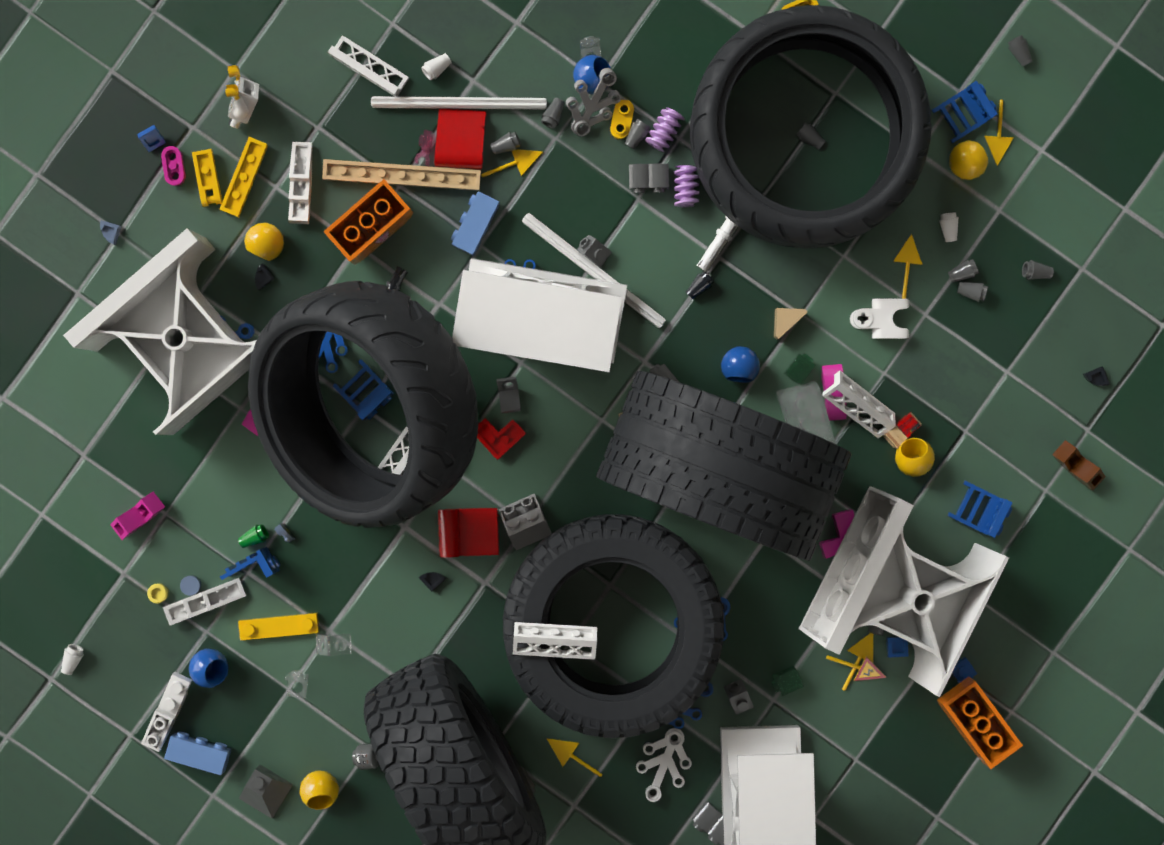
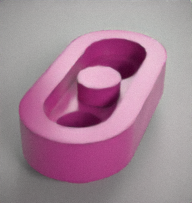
(171, 167)

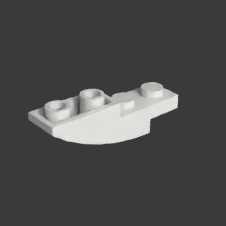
(167, 711)

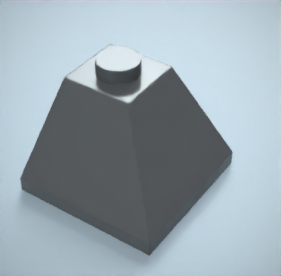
(265, 791)

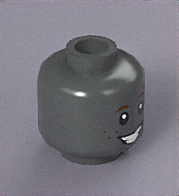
(365, 757)

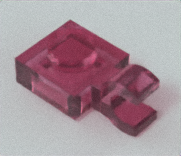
(425, 143)

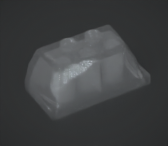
(805, 409)

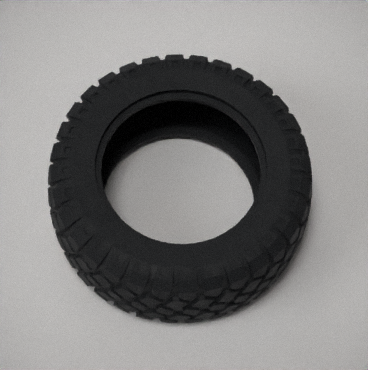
(633, 706)
(449, 759)

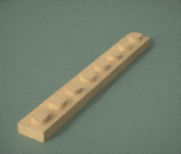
(401, 175)

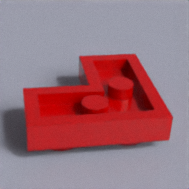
(499, 442)

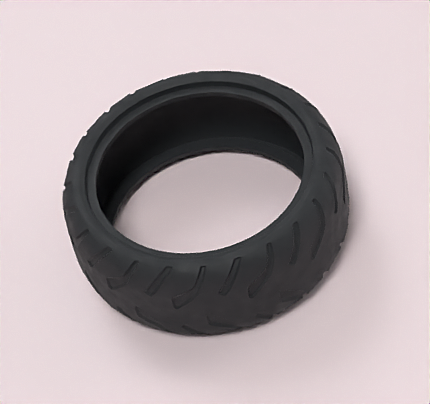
(868, 49)
(424, 372)

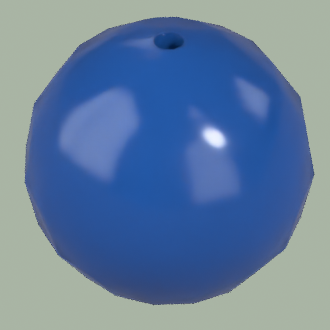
(588, 70)
(740, 365)
(208, 668)

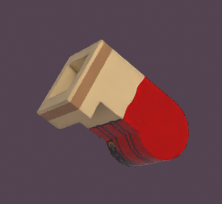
(902, 430)

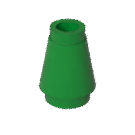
(256, 535)

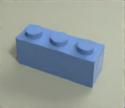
(475, 223)
(198, 753)

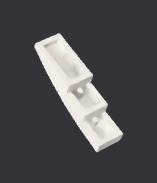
(300, 183)
(204, 601)

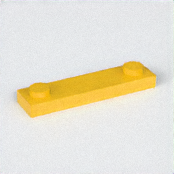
(244, 177)
(278, 626)

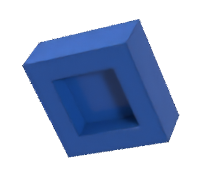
(151, 138)
(896, 647)
(963, 670)

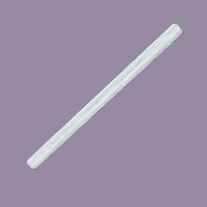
(458, 102)
(589, 267)

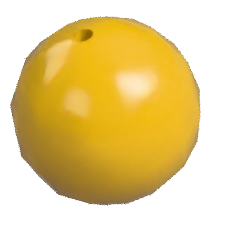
(968, 160)
(264, 241)
(914, 457)
(319, 790)

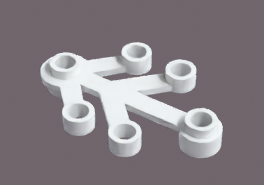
(665, 760)

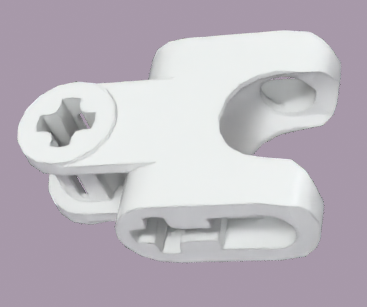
(880, 319)

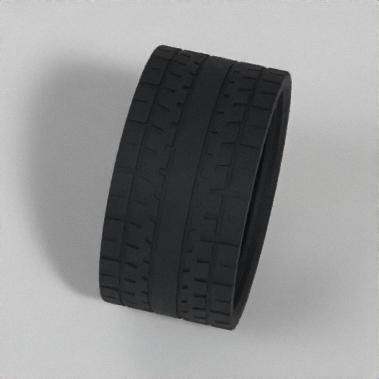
(724, 464)

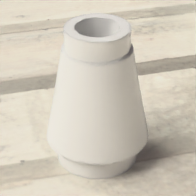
(436, 66)
(949, 226)
(71, 658)

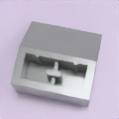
(525, 522)

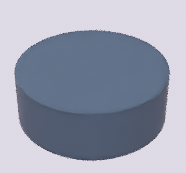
(190, 585)

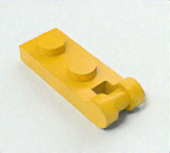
(207, 177)

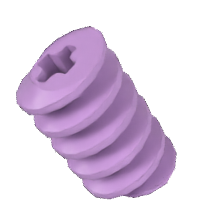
(664, 129)
(686, 186)

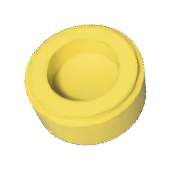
(157, 593)

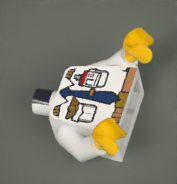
(243, 96)

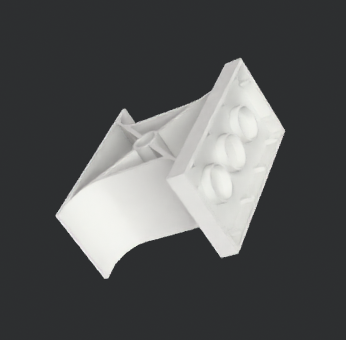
(539, 314)
(171, 330)
(891, 587)
(767, 786)

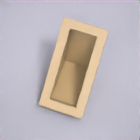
(785, 319)

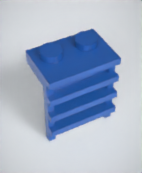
(976, 104)
(379, 396)
(992, 516)
(268, 564)

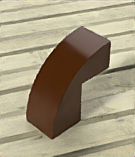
(1078, 466)

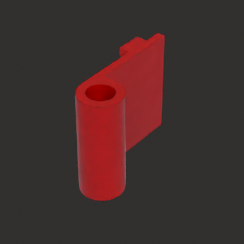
(460, 139)
(468, 532)

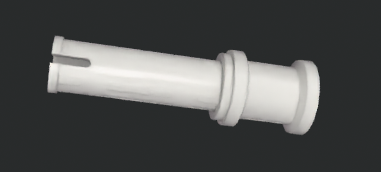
(723, 235)

